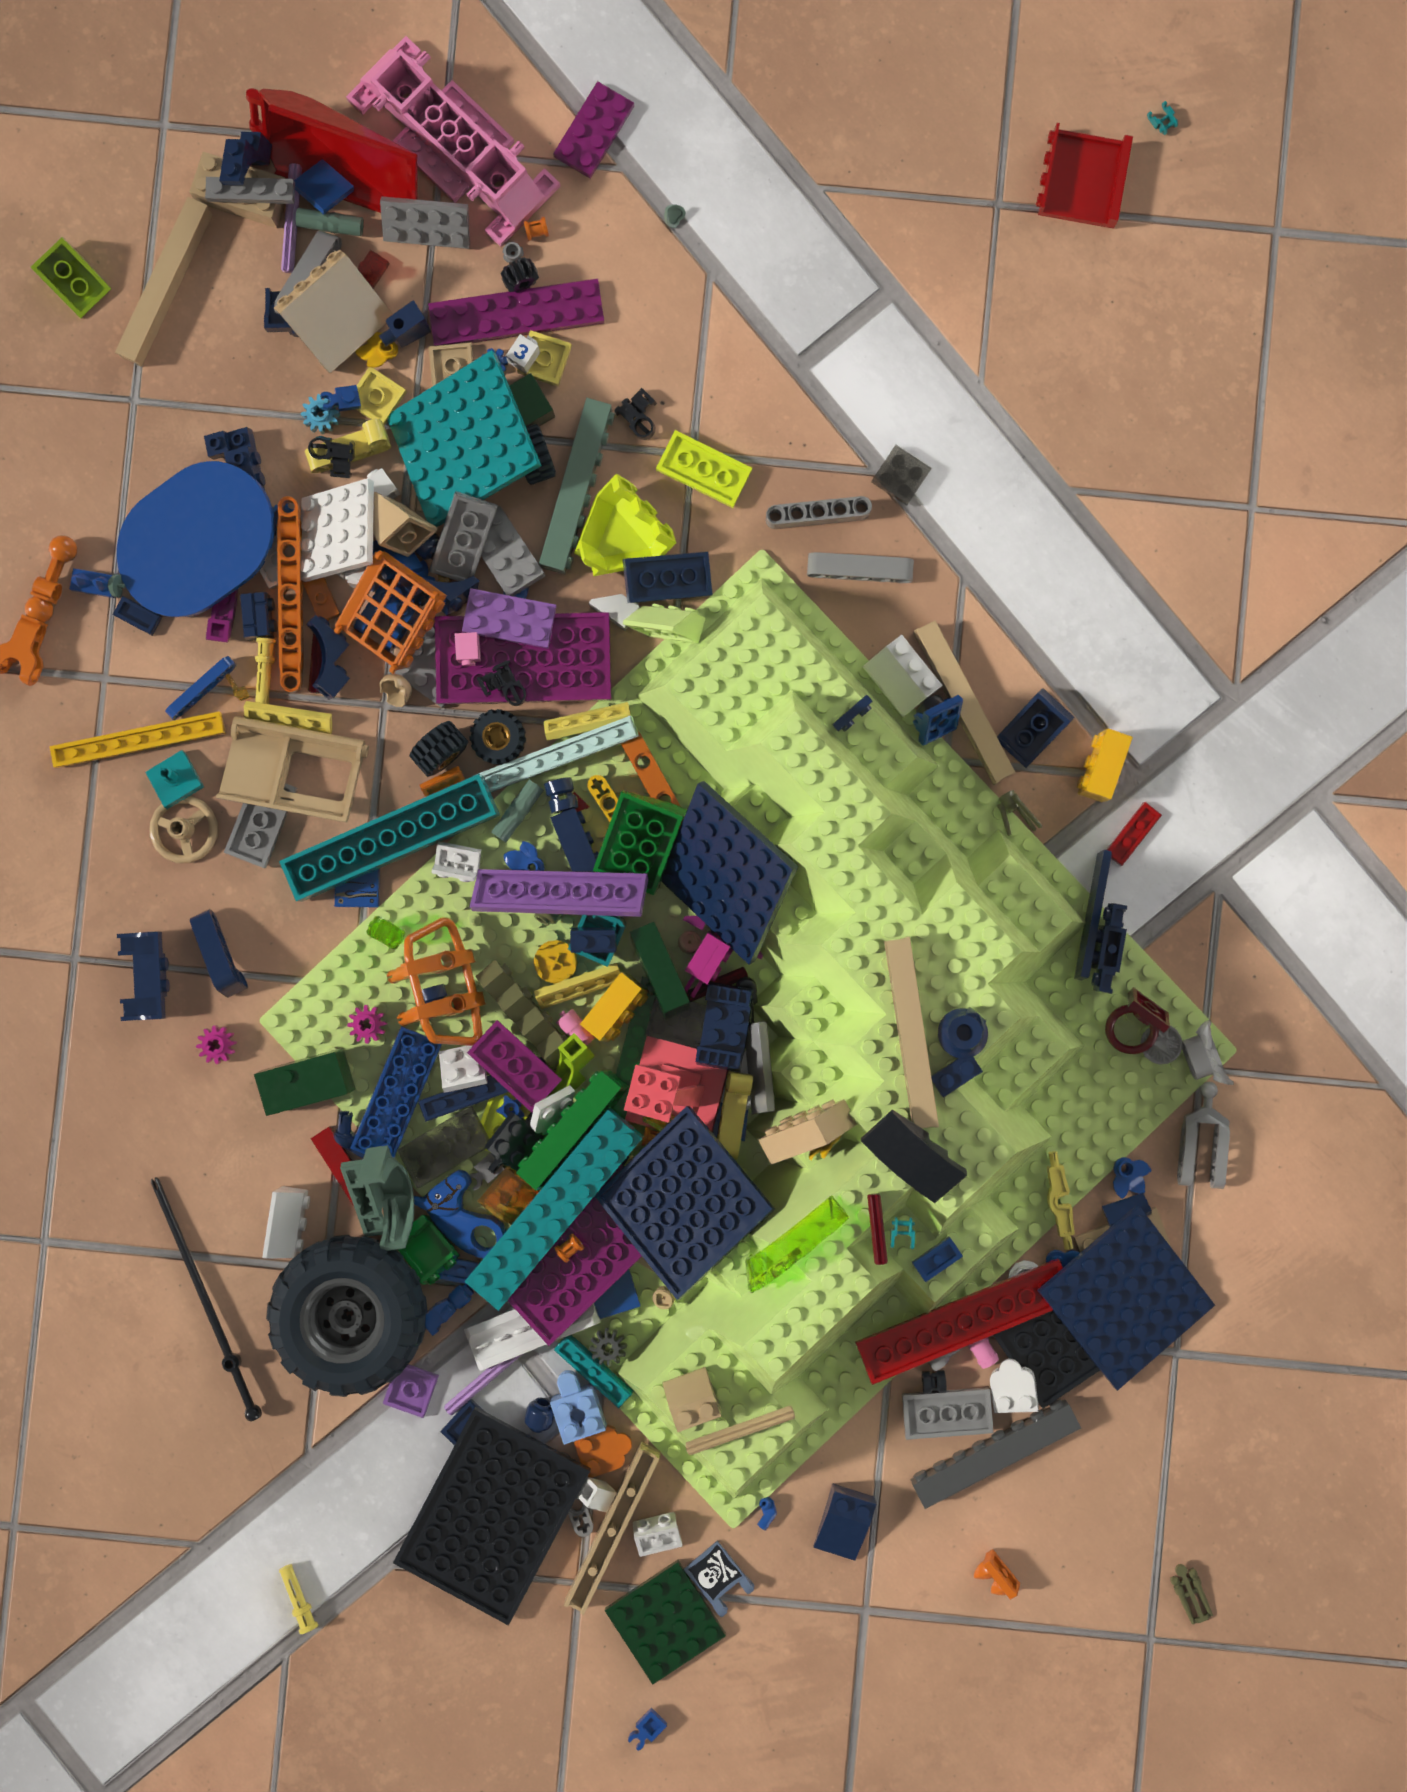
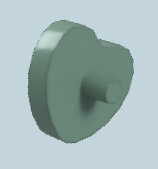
(673, 214)
(115, 585)

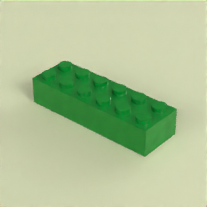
(575, 1124)

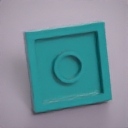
(174, 779)

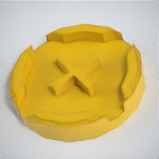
(555, 962)

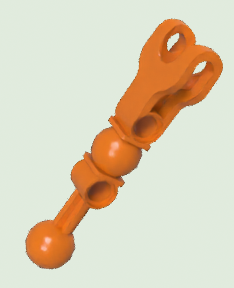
(31, 629)

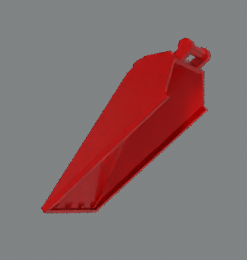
(309, 131)

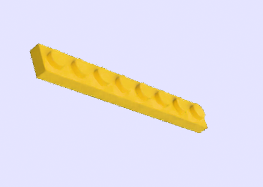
(137, 739)

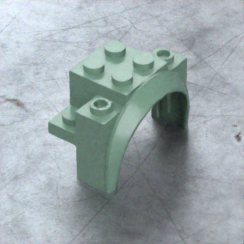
(378, 1184)

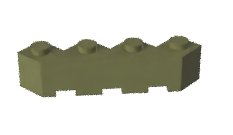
(520, 1008)

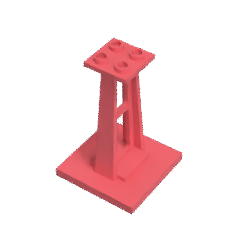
(671, 1081)

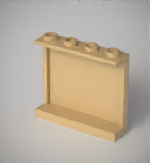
(333, 310)

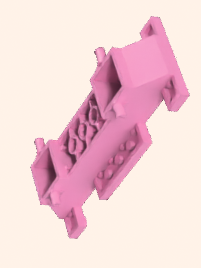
(454, 139)

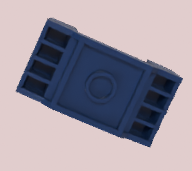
(725, 1026)

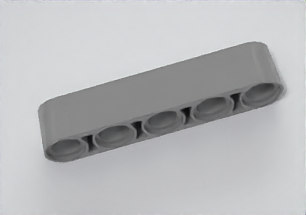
(314, 256)
(810, 519)
(860, 567)

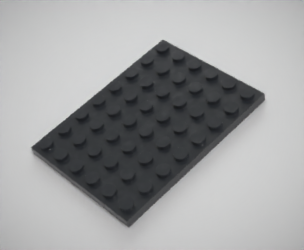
(492, 1516)

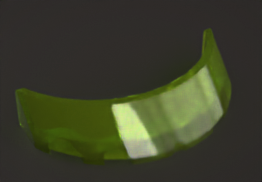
(794, 1244)

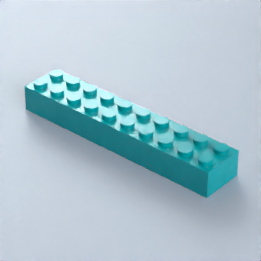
(389, 838)
(554, 1209)

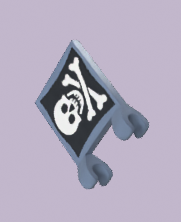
(715, 1574)

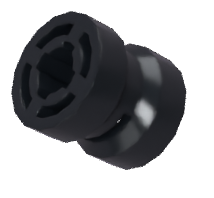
(929, 1381)

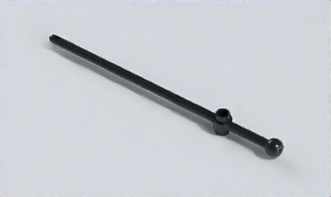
(252, 1411)

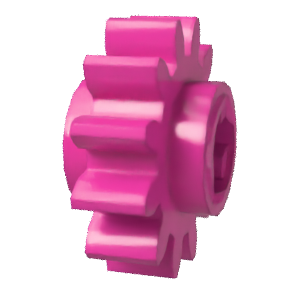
(375, 1020)
(224, 1042)

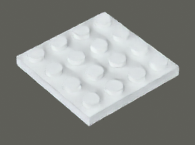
(337, 530)

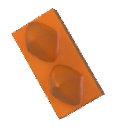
(995, 1568)

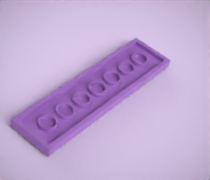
(559, 892)

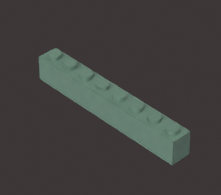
(576, 486)

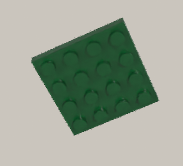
(665, 1622)

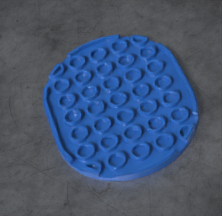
(195, 539)

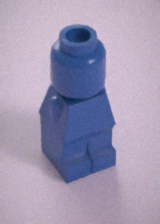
(447, 1307)

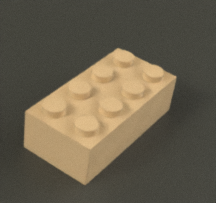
(263, 213)
(807, 1130)

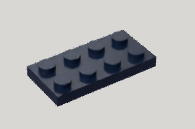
(667, 577)

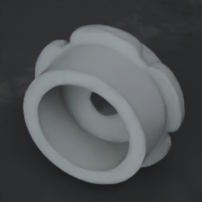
(512, 247)

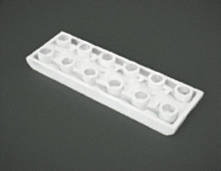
(512, 1336)

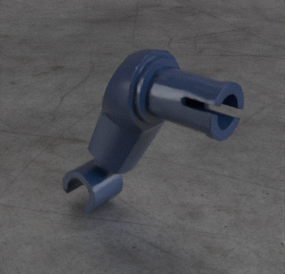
(343, 1134)

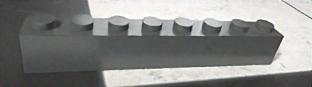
(995, 1453)

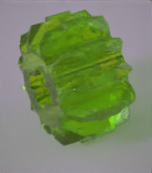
(385, 932)

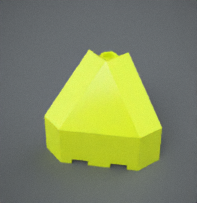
(621, 529)

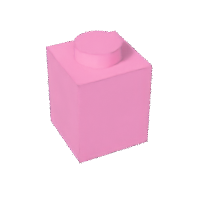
(467, 648)

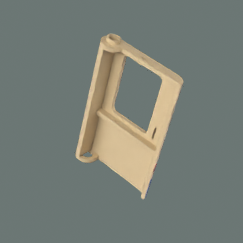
(262, 759)

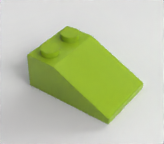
(71, 277)

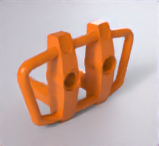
(443, 1007)

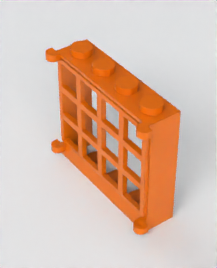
(361, 593)

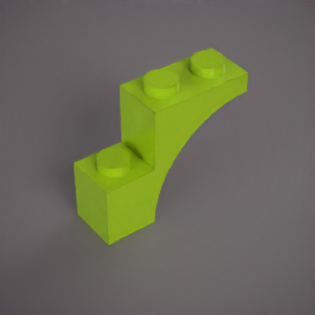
(573, 1058)

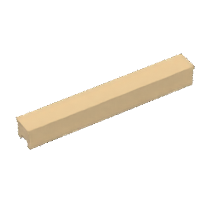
(164, 281)
(971, 716)
(911, 1032)
(612, 1528)

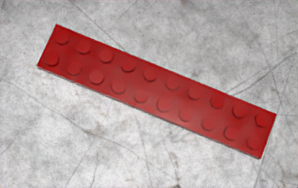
(956, 1324)

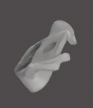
(1203, 1056)

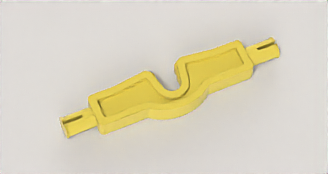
(1059, 1188)

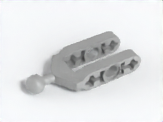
(1220, 1141)

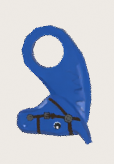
(457, 1224)

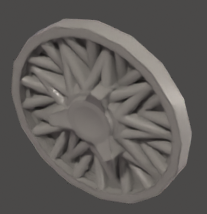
(1166, 1048)

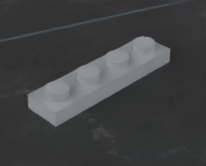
(252, 191)

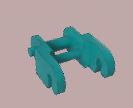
(1157, 123)
(910, 1232)

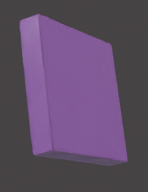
(411, 1391)

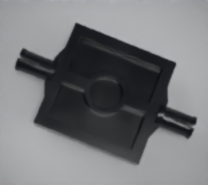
(512, 1142)

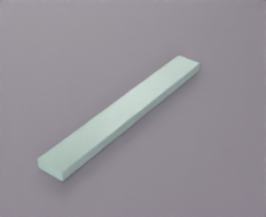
(560, 754)

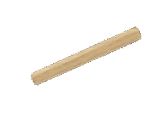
(740, 1430)

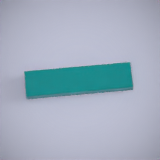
(598, 1375)

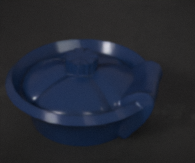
(963, 1033)

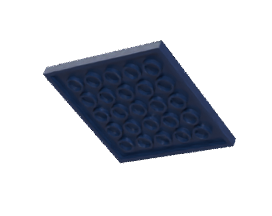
(728, 872)
(684, 1202)
(1126, 1297)

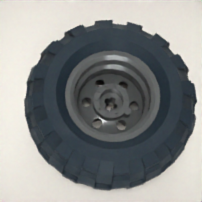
(319, 1352)

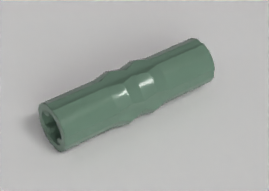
(329, 222)
(517, 811)

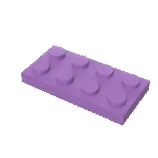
(509, 618)

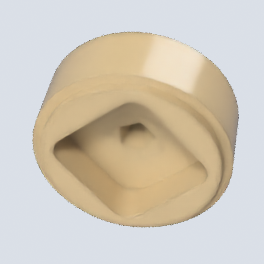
(689, 942)
(663, 1298)

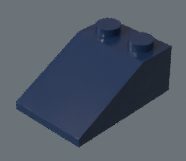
(1034, 727)
(845, 1522)

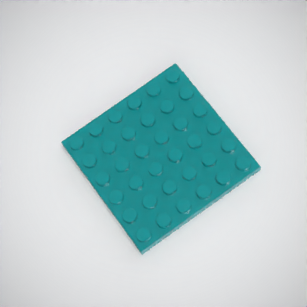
(463, 437)

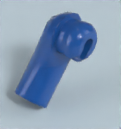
(769, 1513)

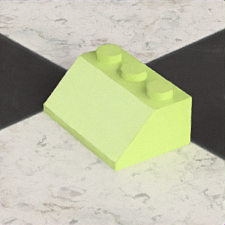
(667, 623)

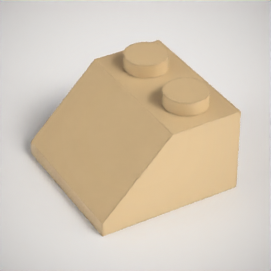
(691, 1399)

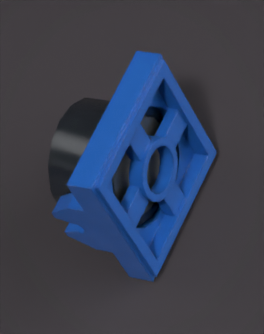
(937, 717)

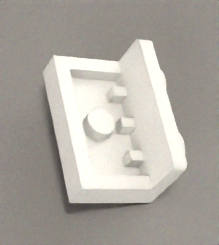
(456, 861)

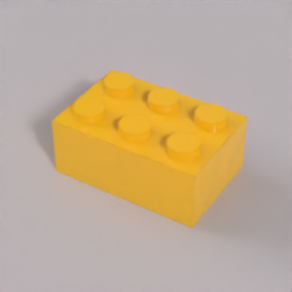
(1104, 765)
(615, 1008)

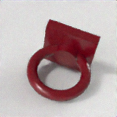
(1146, 1012)

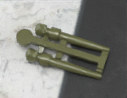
(1181, 1571)

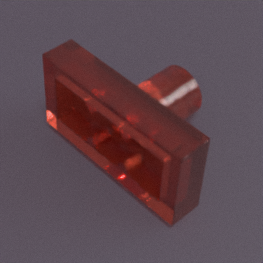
(373, 267)

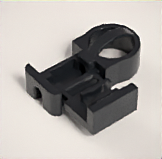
(636, 409)
(339, 452)
(505, 679)

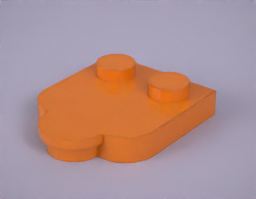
(603, 1451)

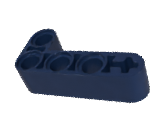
(217, 955)

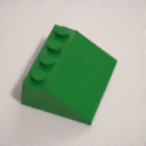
(640, 838)

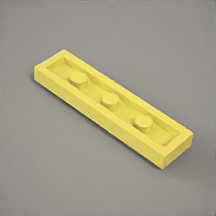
(289, 716)
(585, 721)
(577, 986)

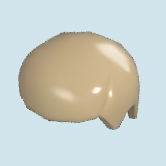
(396, 688)

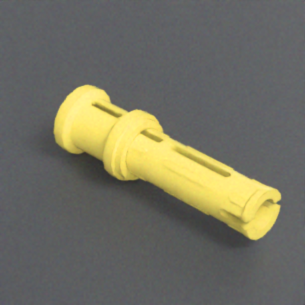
(264, 660)
(302, 1610)

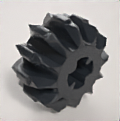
(519, 275)

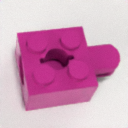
(707, 960)

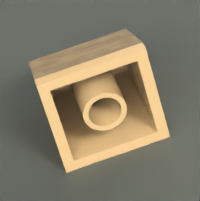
(399, 526)

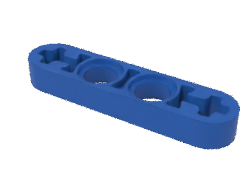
(200, 688)

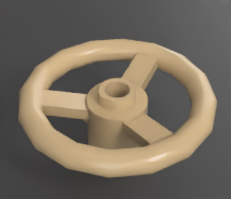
(174, 830)

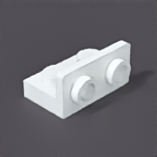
(656, 1534)

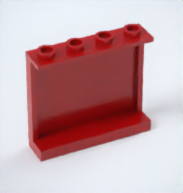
(1084, 177)

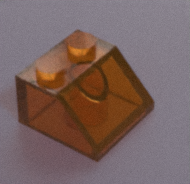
(508, 1196)

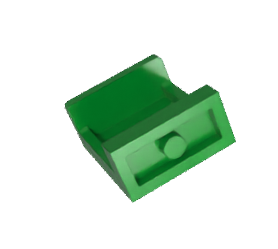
(428, 1250)

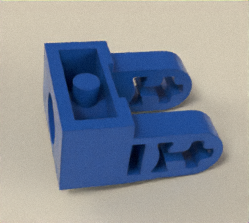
(394, 606)

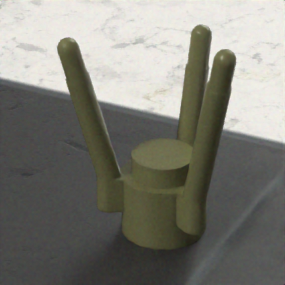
(1011, 802)

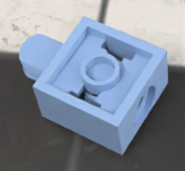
(576, 1409)

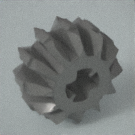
(599, 1347)

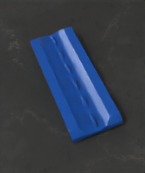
(396, 1092)

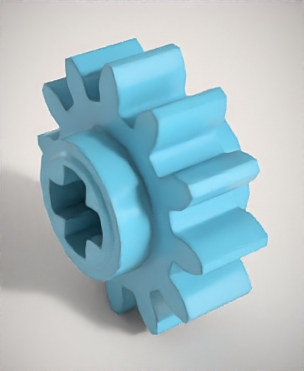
(316, 422)

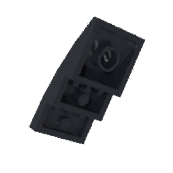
(913, 1156)

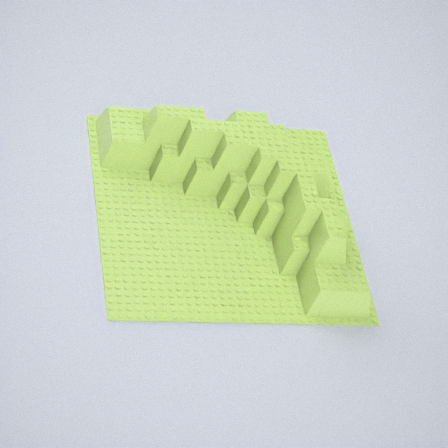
(885, 850)

